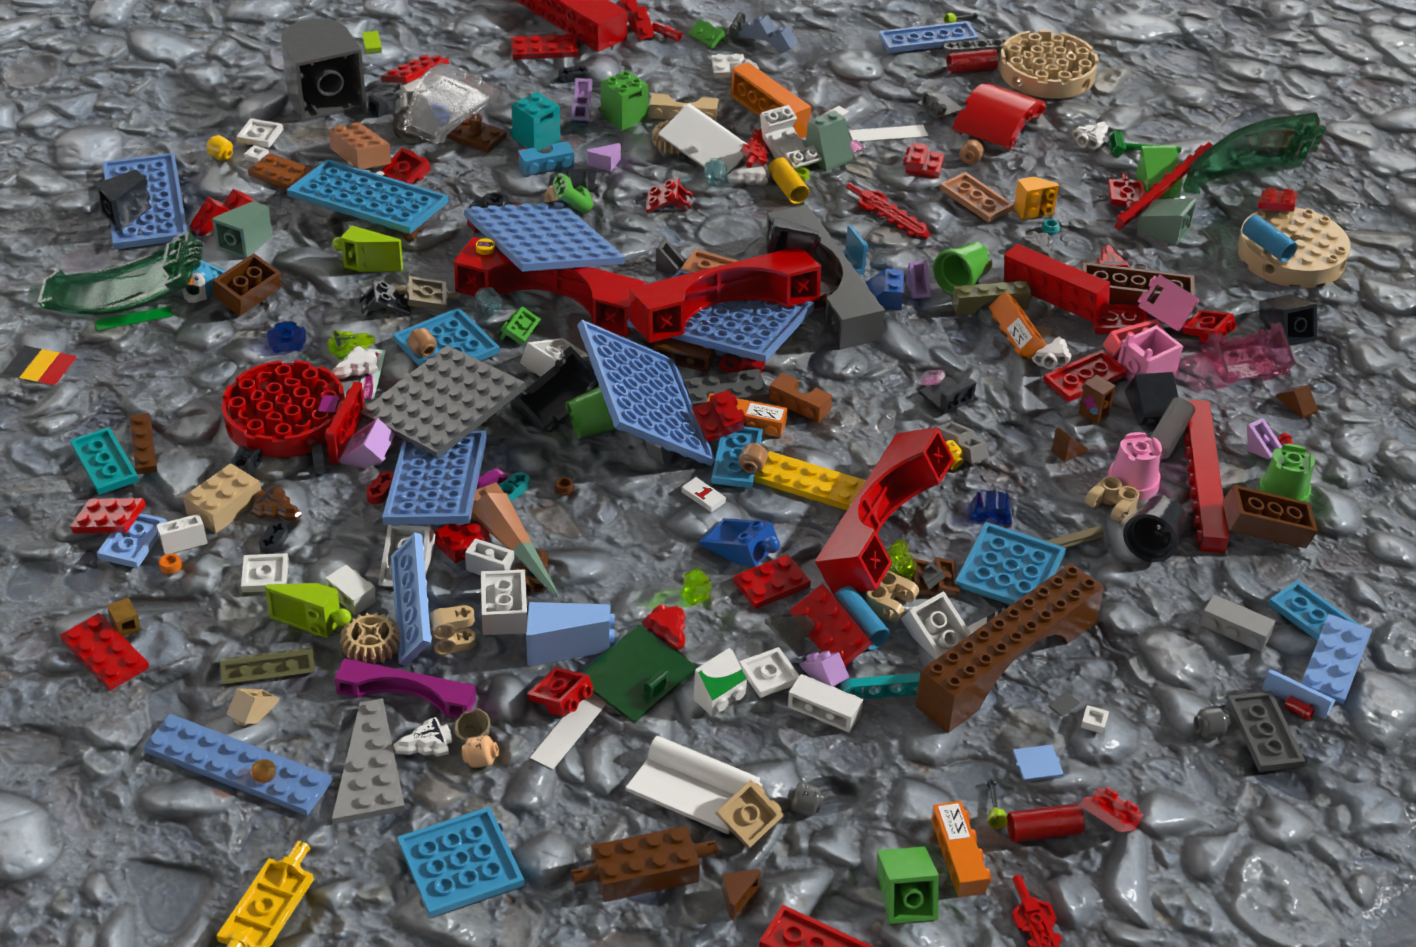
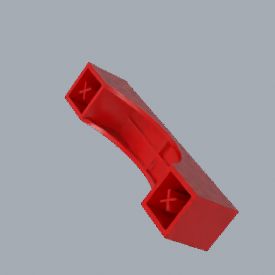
(591, 21)
(781, 277)
(598, 291)
(907, 467)

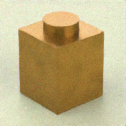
(124, 617)

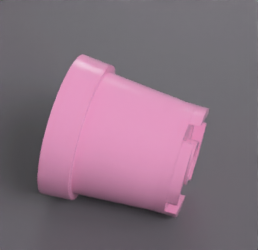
(1138, 464)

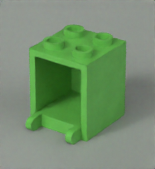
(624, 100)

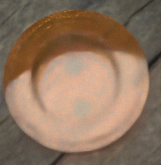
(263, 771)

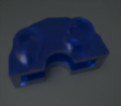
(991, 505)

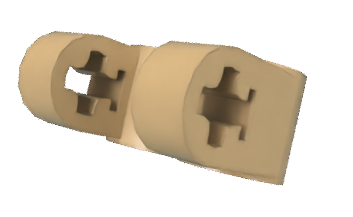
(1111, 492)
(882, 600)
(443, 632)

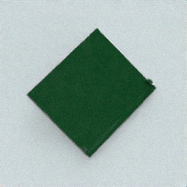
(637, 673)

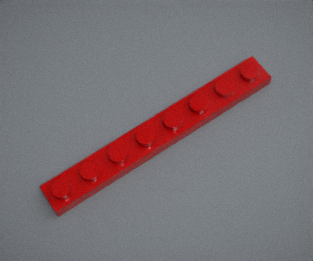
(1158, 189)

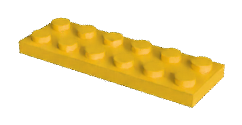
(809, 480)

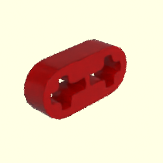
(377, 486)

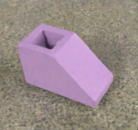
(825, 667)

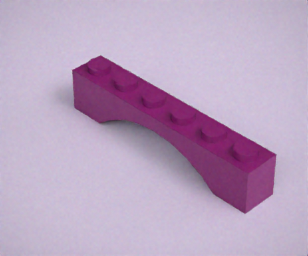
(362, 679)

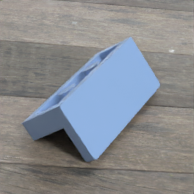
(1284, 687)

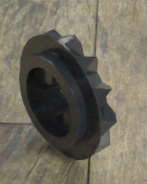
(493, 199)

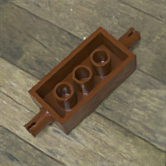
(645, 863)

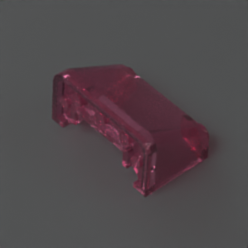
(1249, 354)

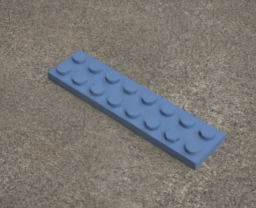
(231, 763)

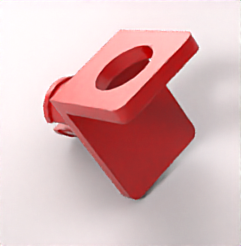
(739, 365)

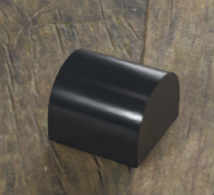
(377, 106)

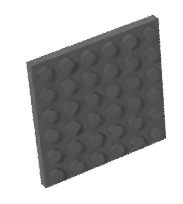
(443, 400)

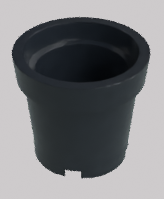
(1146, 538)

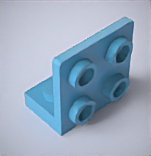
(855, 250)

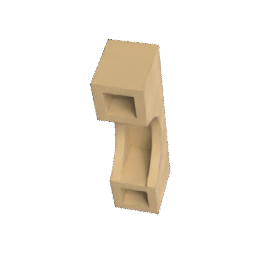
(666, 108)

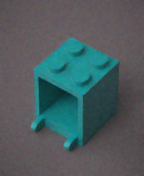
(535, 121)

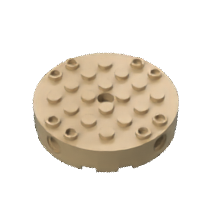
(1048, 64)
(1319, 255)

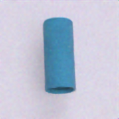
(1269, 238)
(863, 616)

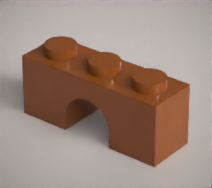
(811, 405)

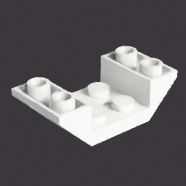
(783, 139)

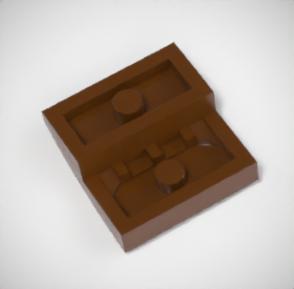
(947, 584)

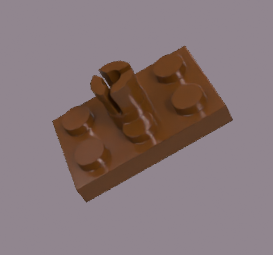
(477, 134)

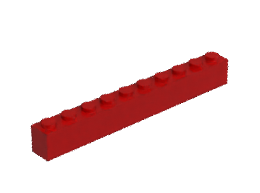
(1205, 480)

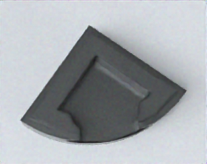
(933, 575)

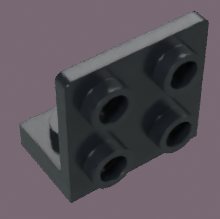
(949, 394)

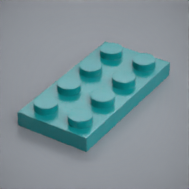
(104, 460)

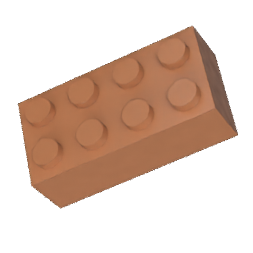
(359, 146)

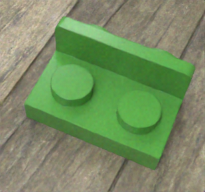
(521, 325)

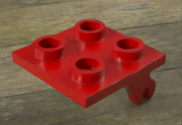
(668, 193)

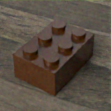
(246, 284)

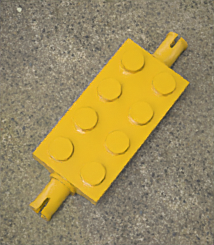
(268, 901)

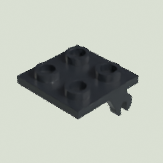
(581, 177)
(384, 296)

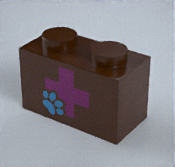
(1096, 399)

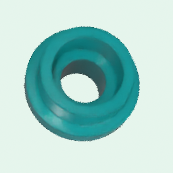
(1050, 226)

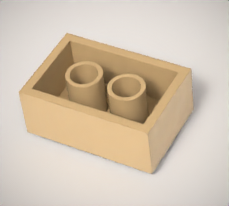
(222, 497)

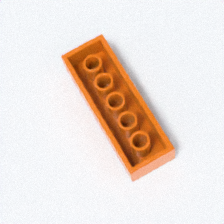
(762, 94)

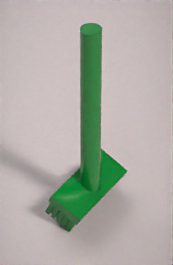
(1119, 146)

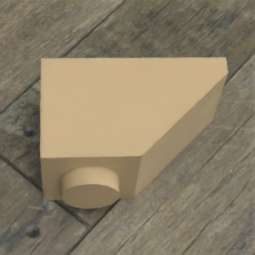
(250, 705)

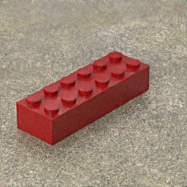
(1058, 283)

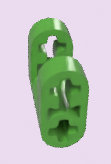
(577, 198)

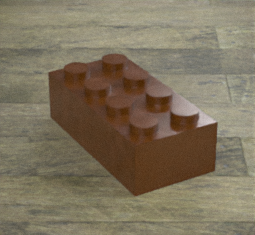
(1269, 516)

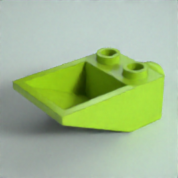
(369, 251)
(306, 607)

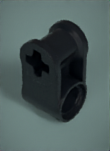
(247, 459)

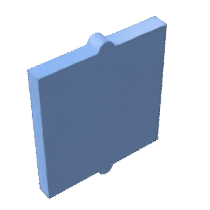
(1038, 763)

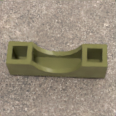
(970, 298)

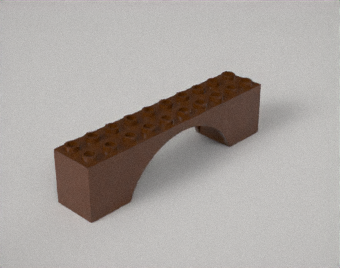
(962, 677)

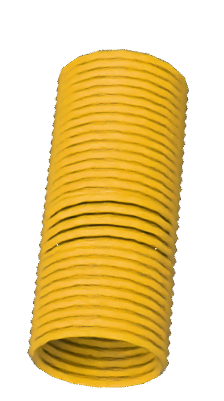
(788, 180)

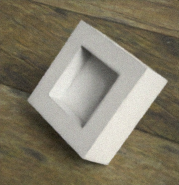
(255, 154)
(1095, 719)

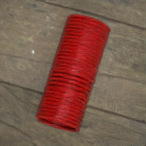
(972, 61)
(1040, 822)

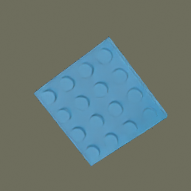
(454, 330)
(1008, 564)
(460, 861)

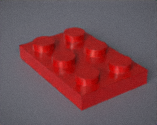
(1120, 317)
(108, 515)
(771, 581)

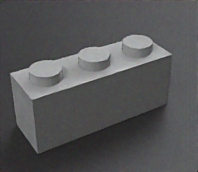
(1237, 623)

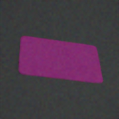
(328, 403)

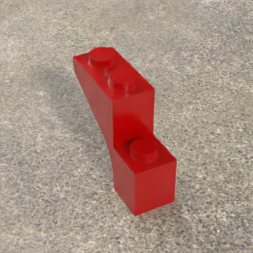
(638, 19)
(203, 223)

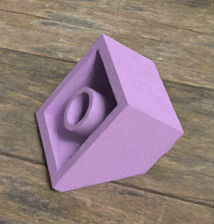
(368, 445)

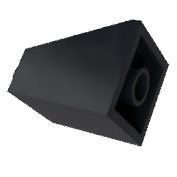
(123, 198)
(1294, 313)
(1151, 396)

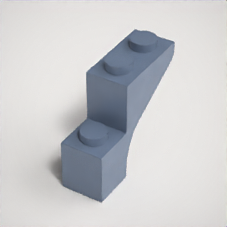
(764, 29)

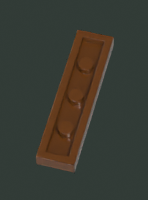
(143, 443)

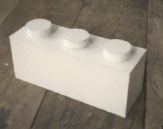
(825, 703)

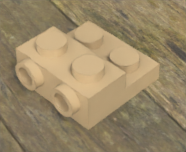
(750, 813)

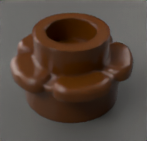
(564, 486)

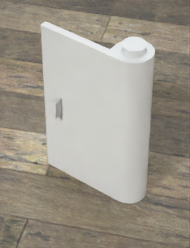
(703, 138)
(688, 782)

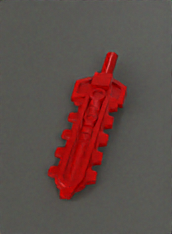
(756, 151)
(878, 201)
(1035, 918)

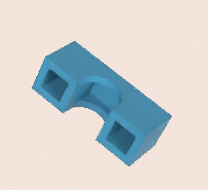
(533, 162)

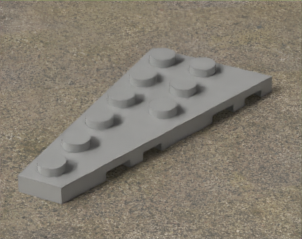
(370, 773)

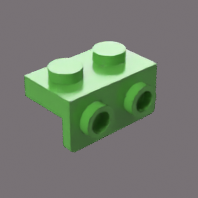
(707, 34)

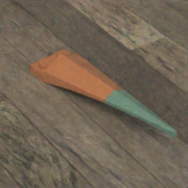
(500, 519)

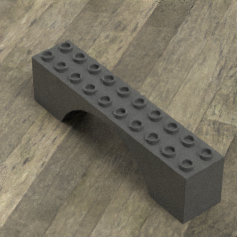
(852, 310)

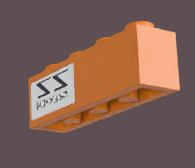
(1016, 325)
(765, 416)
(960, 849)

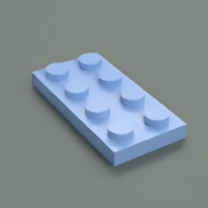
(1336, 657)

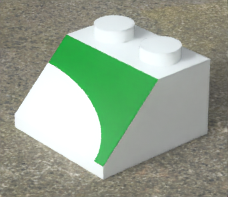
(719, 682)

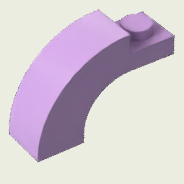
(582, 100)

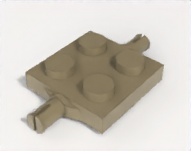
(426, 293)

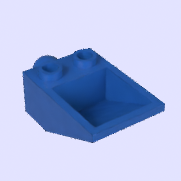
(742, 540)

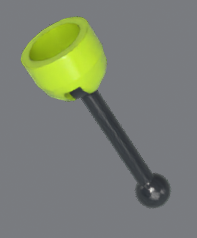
(951, 18)
(999, 814)

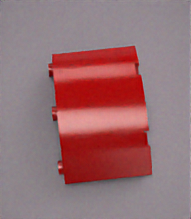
(997, 114)

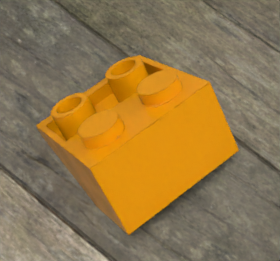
(1035, 197)

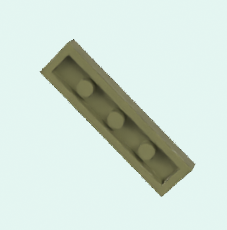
(267, 665)

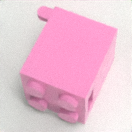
(1172, 304)
(1150, 353)

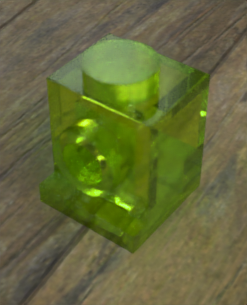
(696, 587)

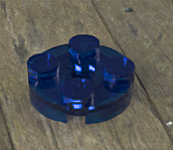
(278, 341)

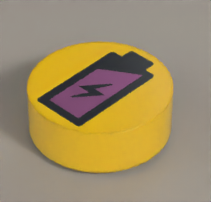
(485, 246)

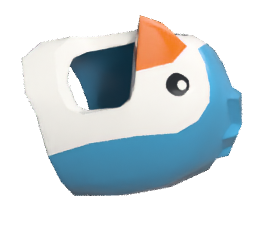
(201, 278)

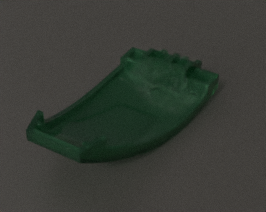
(1258, 145)
(127, 284)

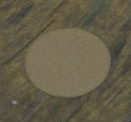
(1044, 331)

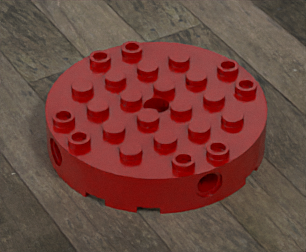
(278, 407)

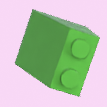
(1155, 164)
(908, 884)

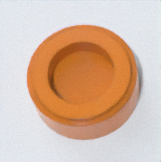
(170, 563)

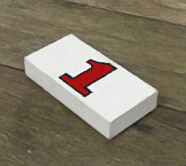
(703, 494)

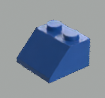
(888, 288)

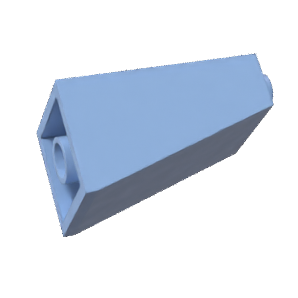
(567, 631)

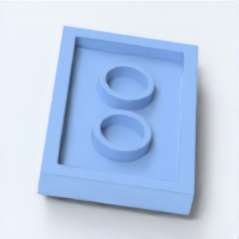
(133, 546)

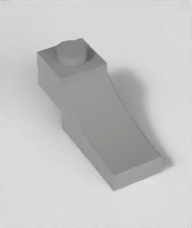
(964, 437)

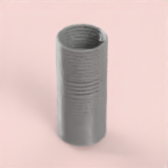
(1173, 424)

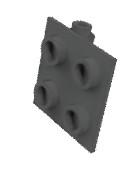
(736, 26)
(939, 105)

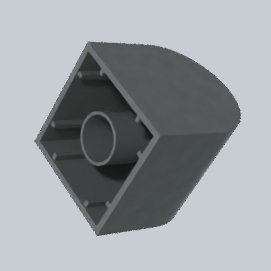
(322, 69)

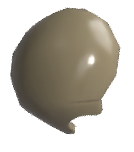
(472, 725)

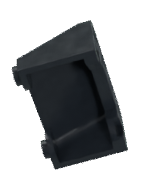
(788, 235)
(545, 400)

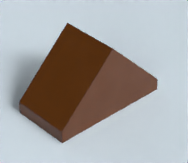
(1299, 400)
(1066, 446)
(738, 889)

